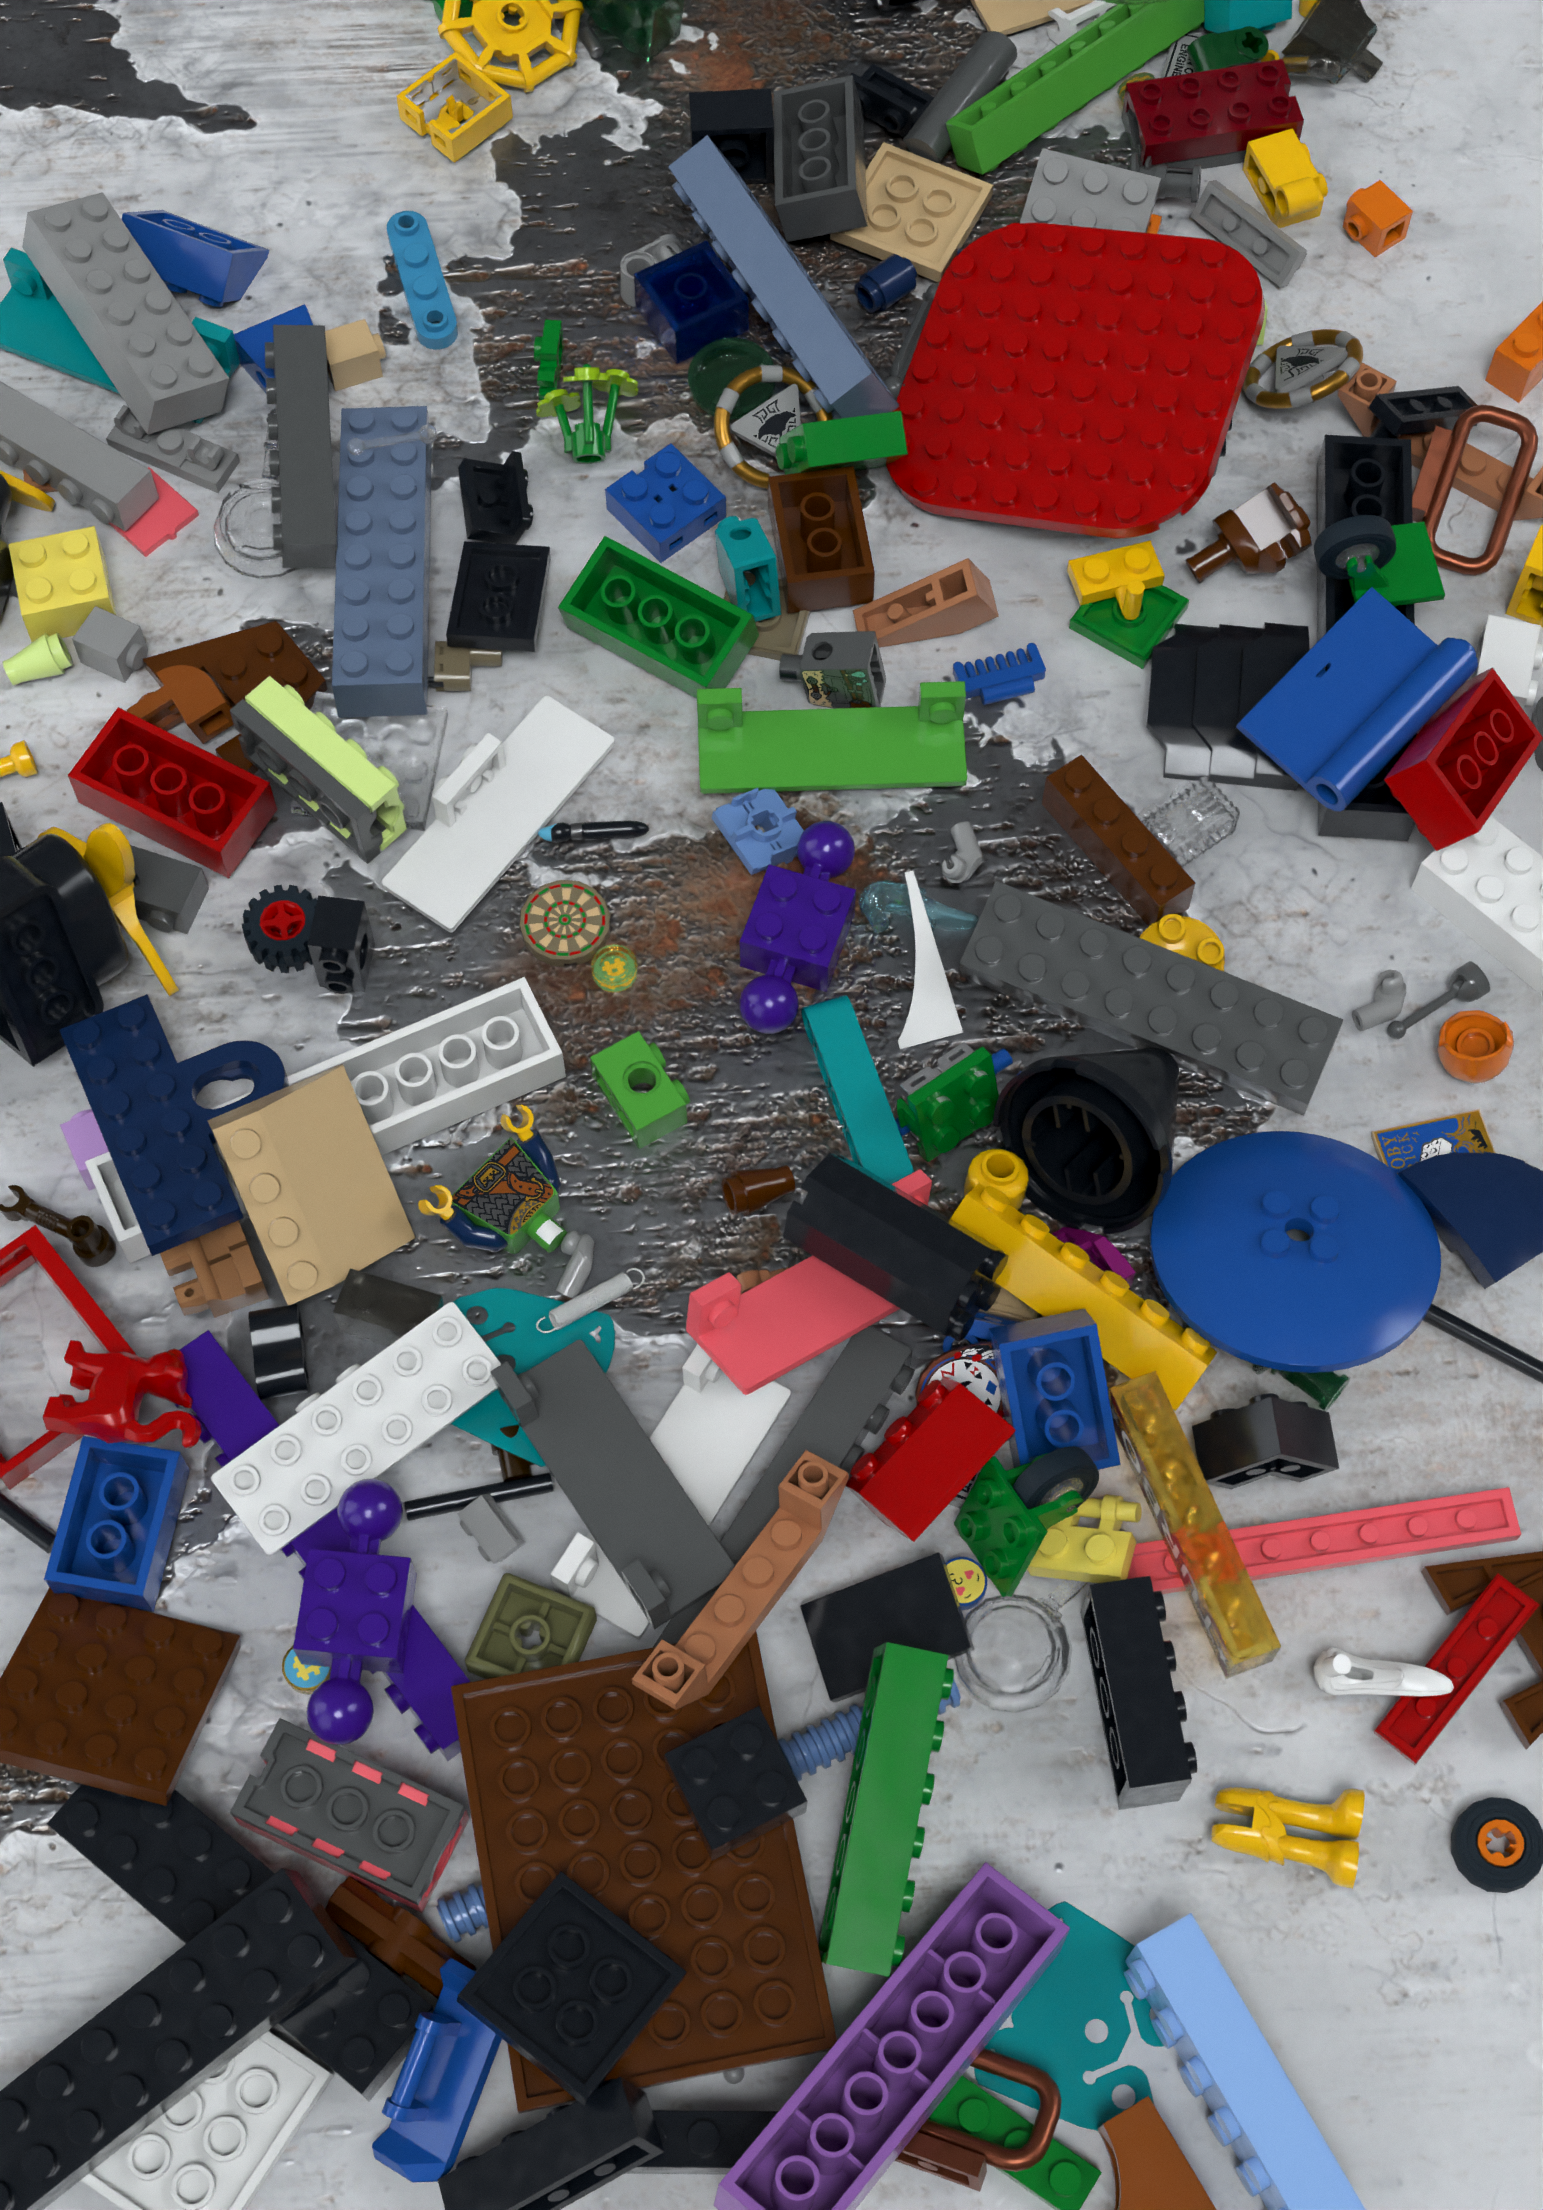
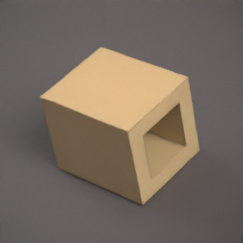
(353, 355)

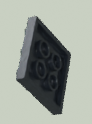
(571, 1987)

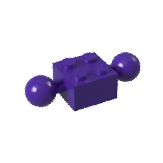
(797, 928)
(355, 1612)

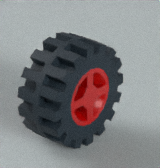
(275, 915)

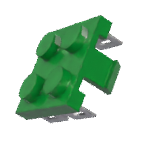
(950, 1102)

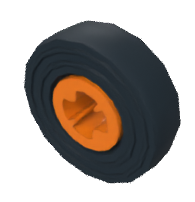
(1494, 1871)

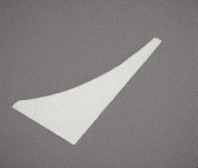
(932, 1004)

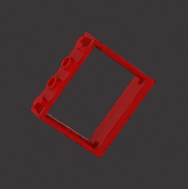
(14, 1259)

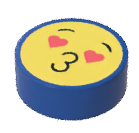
(968, 1581)

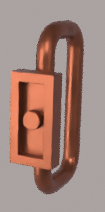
(1439, 473)
(964, 2156)

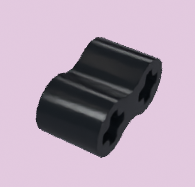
(279, 1352)

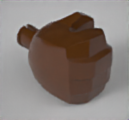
(1256, 535)

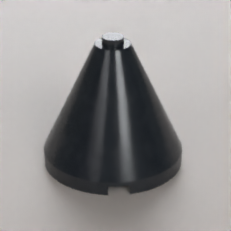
(1094, 1134)

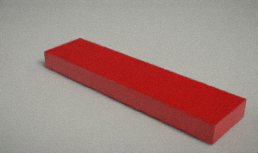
(1465, 1660)

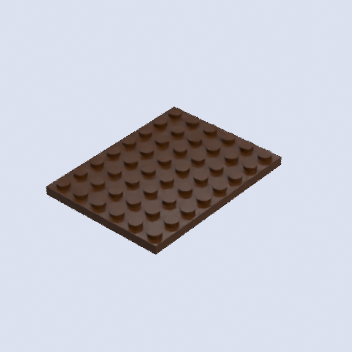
(577, 1784)

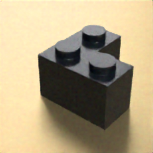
(1265, 1441)

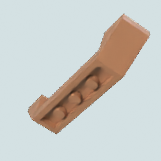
(1478, 473)
(751, 1590)

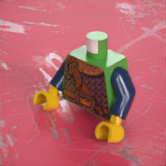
(506, 1197)

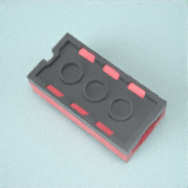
(351, 1815)

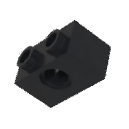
(341, 944)

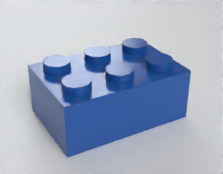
(1055, 1387)
(117, 1523)

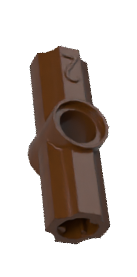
(392, 1935)

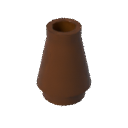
(755, 1188)

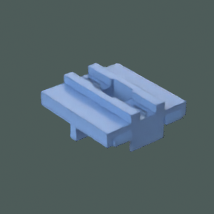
(751, 845)

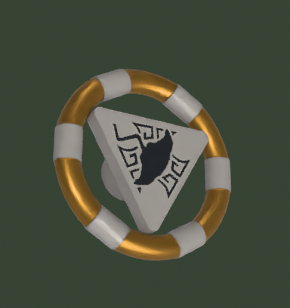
(1302, 367)
(766, 422)

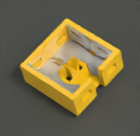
(452, 90)

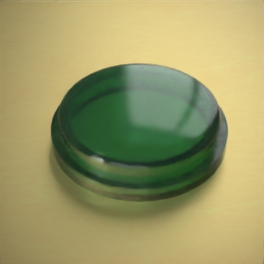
(718, 365)

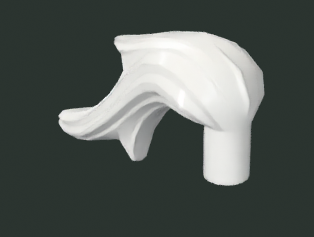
(1349, 1675)

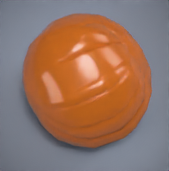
(1475, 1046)

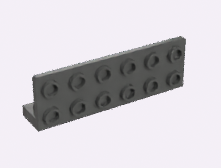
(616, 1481)

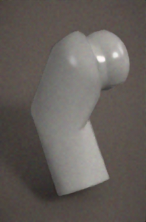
(1386, 1004)
(580, 1264)

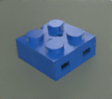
(666, 503)

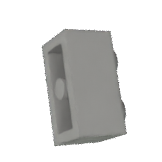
(490, 1528)

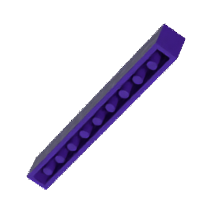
(237, 1420)

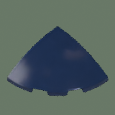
(1483, 1208)

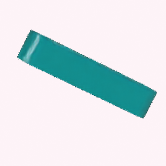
(855, 1089)

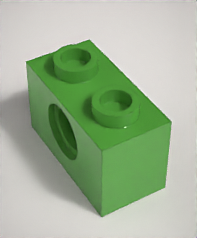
(642, 1114)

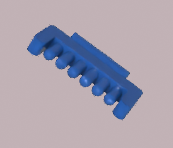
(1002, 683)

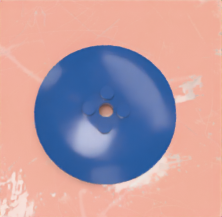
(1287, 1301)

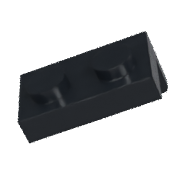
(890, 100)
(495, 499)

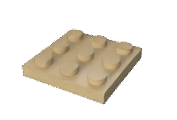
(917, 211)

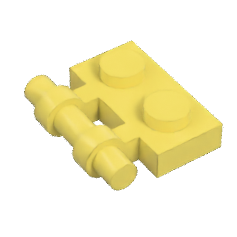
(1086, 1552)

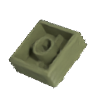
(519, 1610)

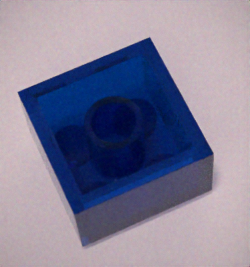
(691, 301)

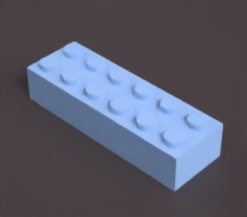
(1235, 2073)

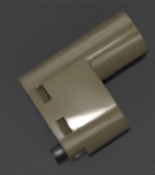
(455, 665)

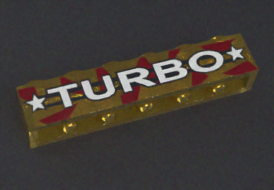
(1192, 1526)

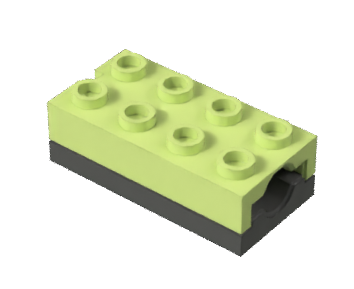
(319, 768)

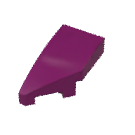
(1100, 1251)

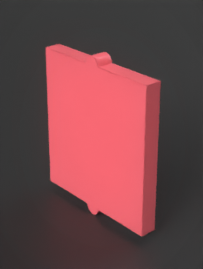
(161, 520)

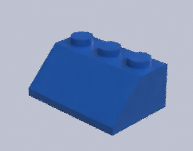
(196, 256)

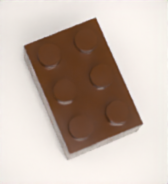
(820, 539)

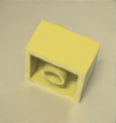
(60, 581)

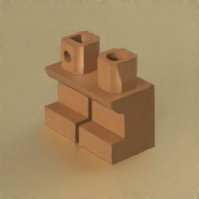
(224, 1270)

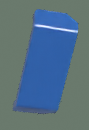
(437, 2085)

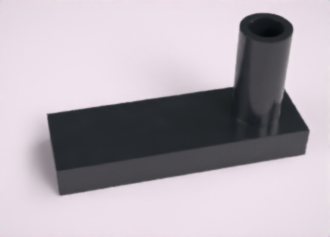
(1418, 410)

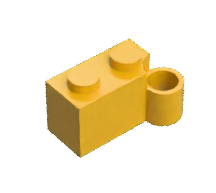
(1284, 178)

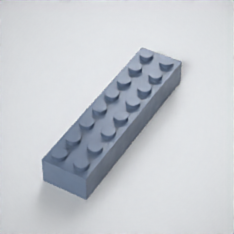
(778, 284)
(382, 567)

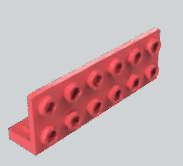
(787, 1316)

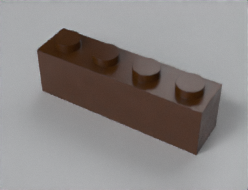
(1117, 841)

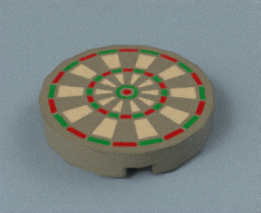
(565, 923)

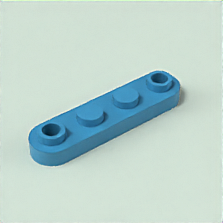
(422, 280)

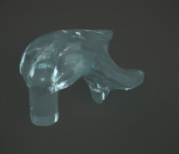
(893, 898)

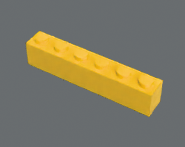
(1059, 1278)

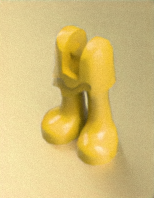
(1268, 1835)

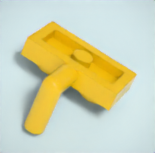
(1117, 574)

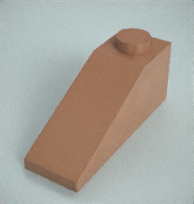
(931, 607)

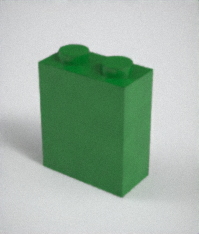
(843, 442)

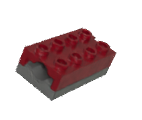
(1208, 114)

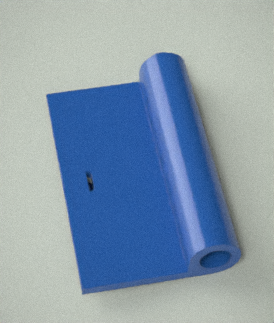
(1352, 720)

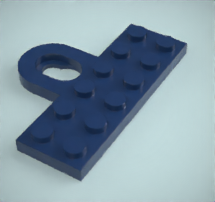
(153, 1119)

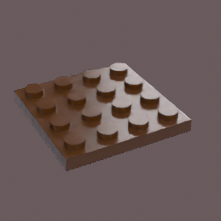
(110, 1695)

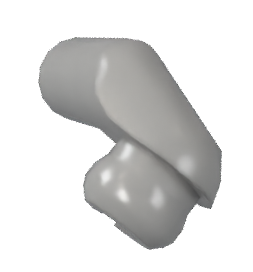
(966, 858)

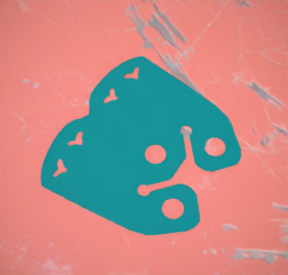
(528, 1349)
(1052, 2021)

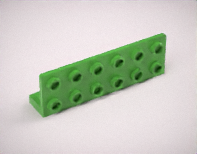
(832, 746)

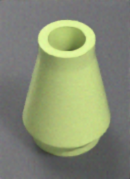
(40, 659)

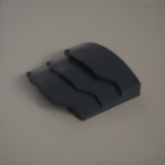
(1205, 686)

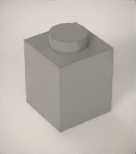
(110, 644)

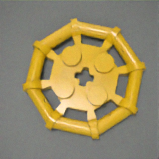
(514, 42)

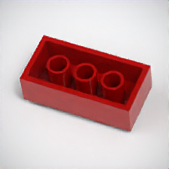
(1464, 760)
(173, 792)

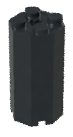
(895, 1246)

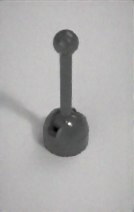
(1466, 984)

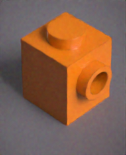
(1377, 218)

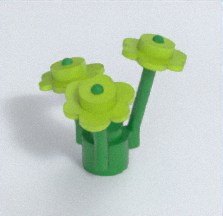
(588, 442)

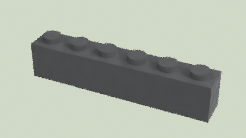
(303, 447)

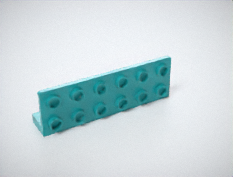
(41, 331)

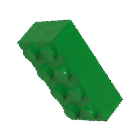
(658, 619)

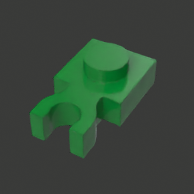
(549, 352)

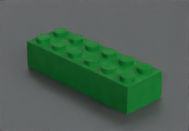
(883, 1809)

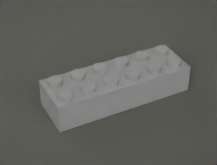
(125, 312)

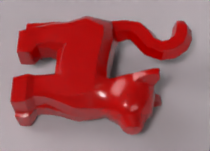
(115, 1396)

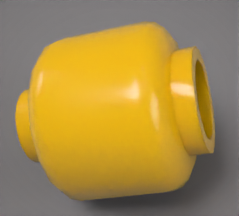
(999, 1170)

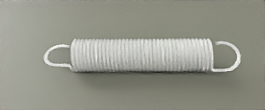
(591, 1300)

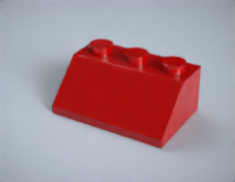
(928, 1457)

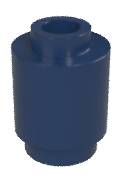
(886, 283)

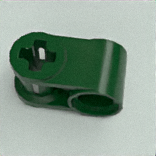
(1228, 49)

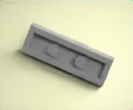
(1248, 233)
(174, 451)

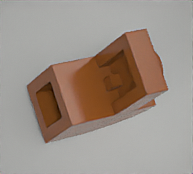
(186, 696)

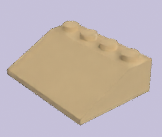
(312, 1182)

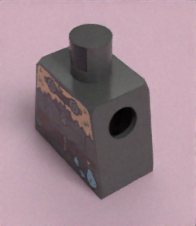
(838, 669)

